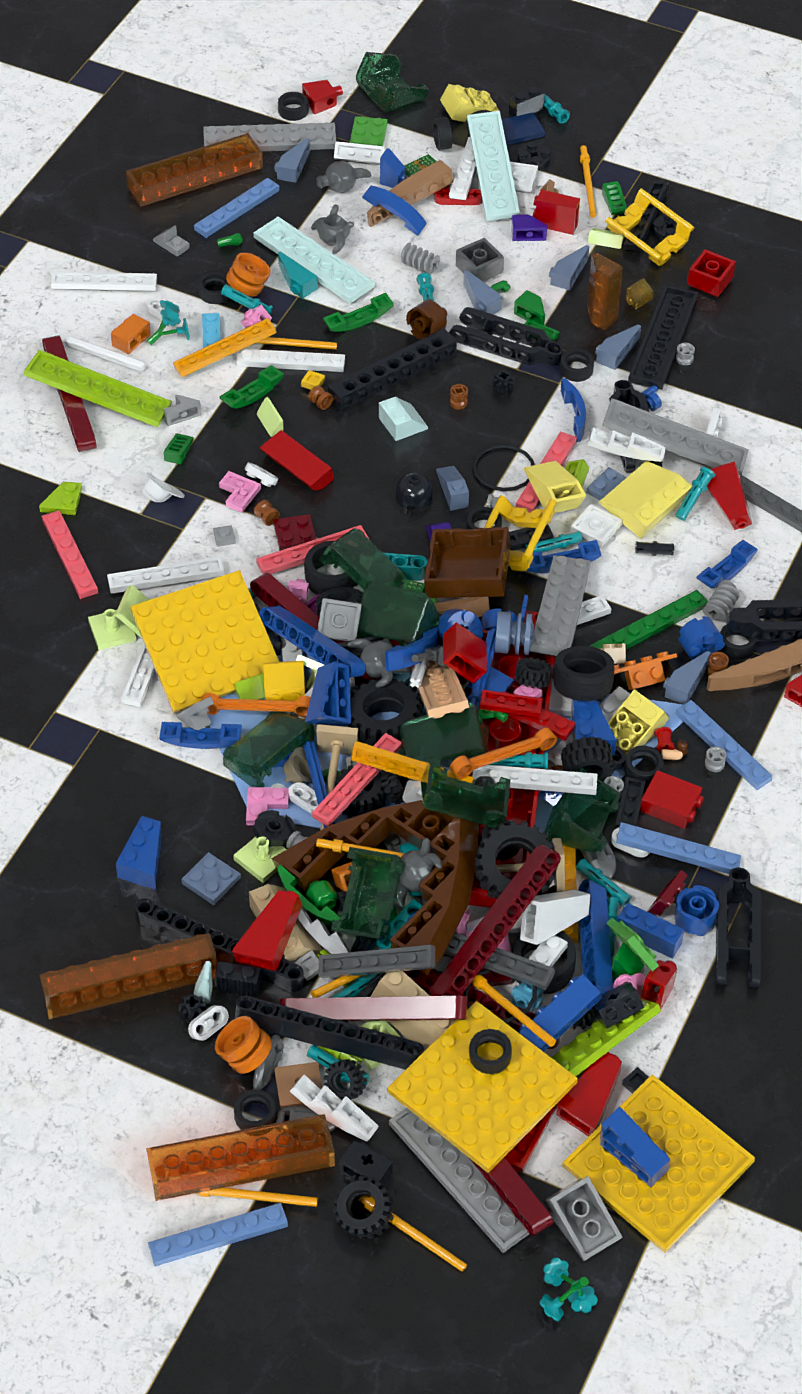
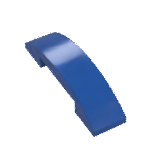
(397, 206)
(572, 395)
(586, 550)
(729, 566)
(401, 657)
(200, 739)

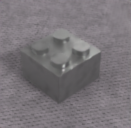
(480, 259)

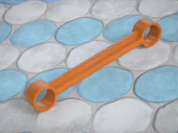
(299, 706)
(463, 766)

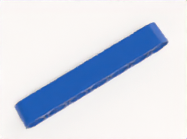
(310, 639)
(596, 938)

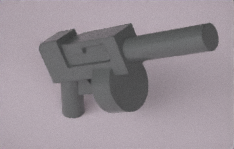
(433, 654)

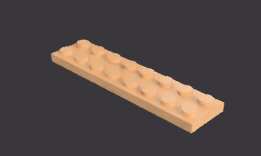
(441, 691)

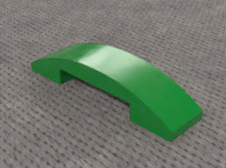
(361, 316)
(255, 390)
(289, 881)

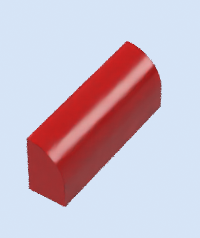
(298, 461)

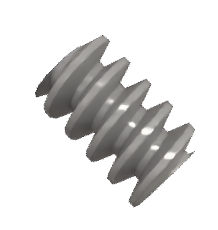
(419, 259)
(721, 601)

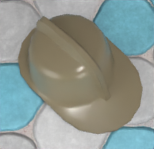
(296, 767)

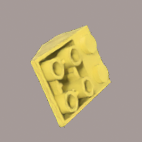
(465, 101)
(556, 483)
(636, 721)

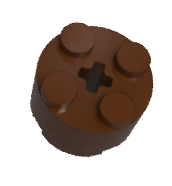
(426, 319)

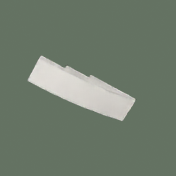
(632, 447)
(338, 1112)

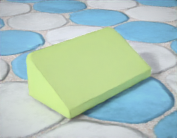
(605, 238)
(270, 417)

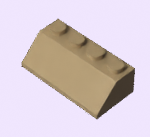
(300, 939)
(422, 1031)

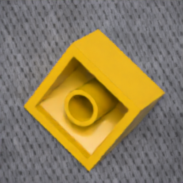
(284, 680)

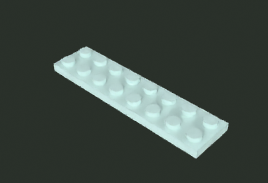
(493, 165)
(329, 268)

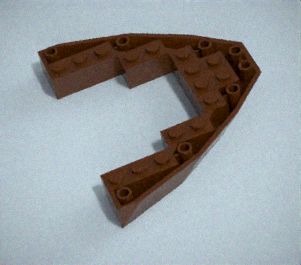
(444, 889)

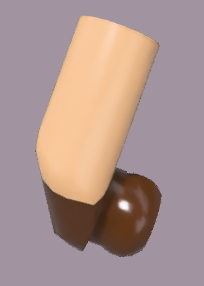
(678, 752)

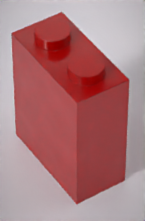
(557, 211)
(464, 653)
(671, 799)

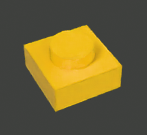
(312, 379)

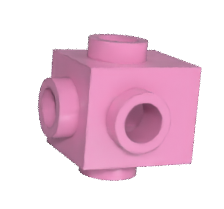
(254, 316)

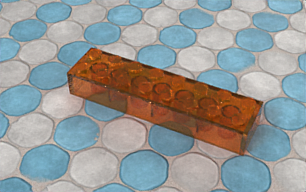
(194, 169)
(126, 976)
(240, 1157)

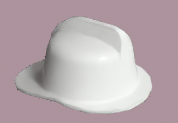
(158, 490)

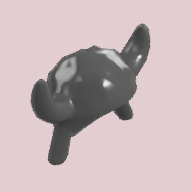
(341, 176)
(333, 229)
(374, 659)
(417, 867)

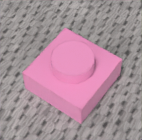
(528, 691)

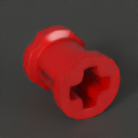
(664, 739)

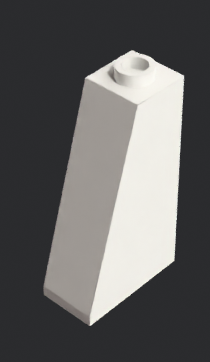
(552, 914)

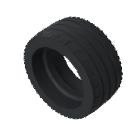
(318, 581)
(583, 659)
(562, 974)

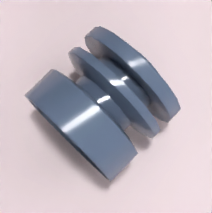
(513, 633)

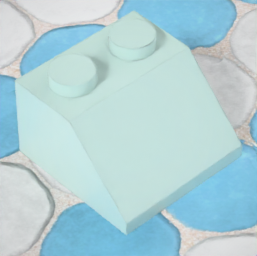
(400, 418)

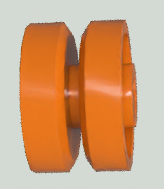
(248, 274)
(243, 1044)

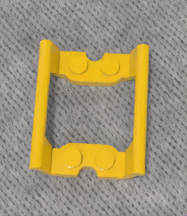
(632, 217)
(522, 518)

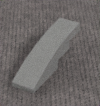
(332, 943)

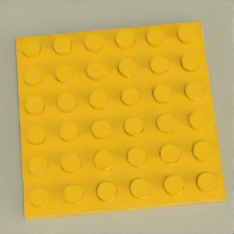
(204, 639)
(475, 1109)
(700, 1168)

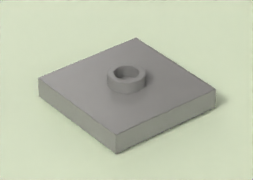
(339, 619)

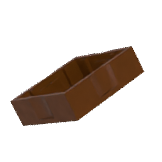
(468, 562)

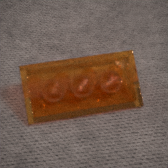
(603, 291)

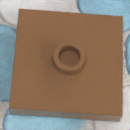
(288, 1076)

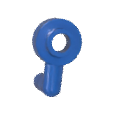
(653, 400)

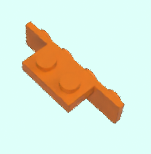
(645, 672)

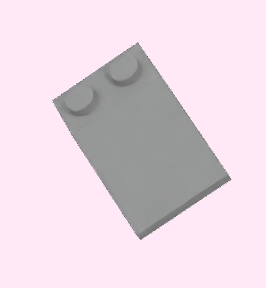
(583, 1218)

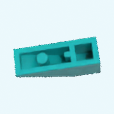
(299, 279)

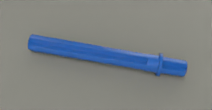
(480, 684)
(316, 772)

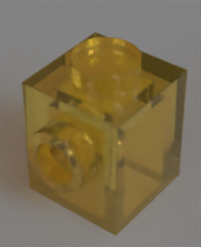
(639, 293)

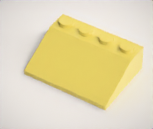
(646, 497)

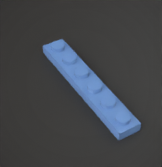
(236, 207)
(714, 735)
(677, 848)
(217, 1234)

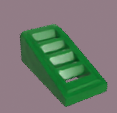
(614, 197)
(176, 452)

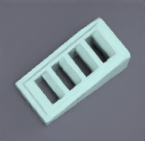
(204, 983)

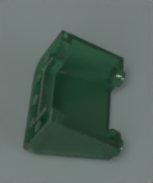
(381, 81)
(363, 561)
(396, 613)
(445, 736)
(266, 746)
(463, 799)
(581, 818)
(369, 895)

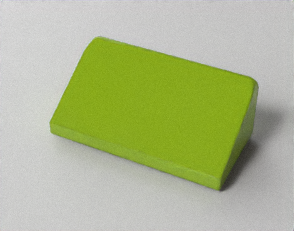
(578, 469)
(251, 688)

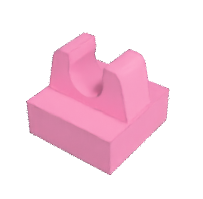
(299, 589)

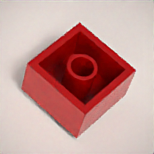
(711, 273)

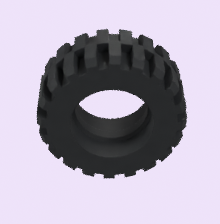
(372, 700)
(503, 837)

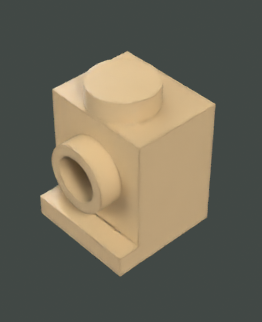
(616, 651)

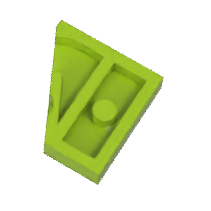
(63, 498)

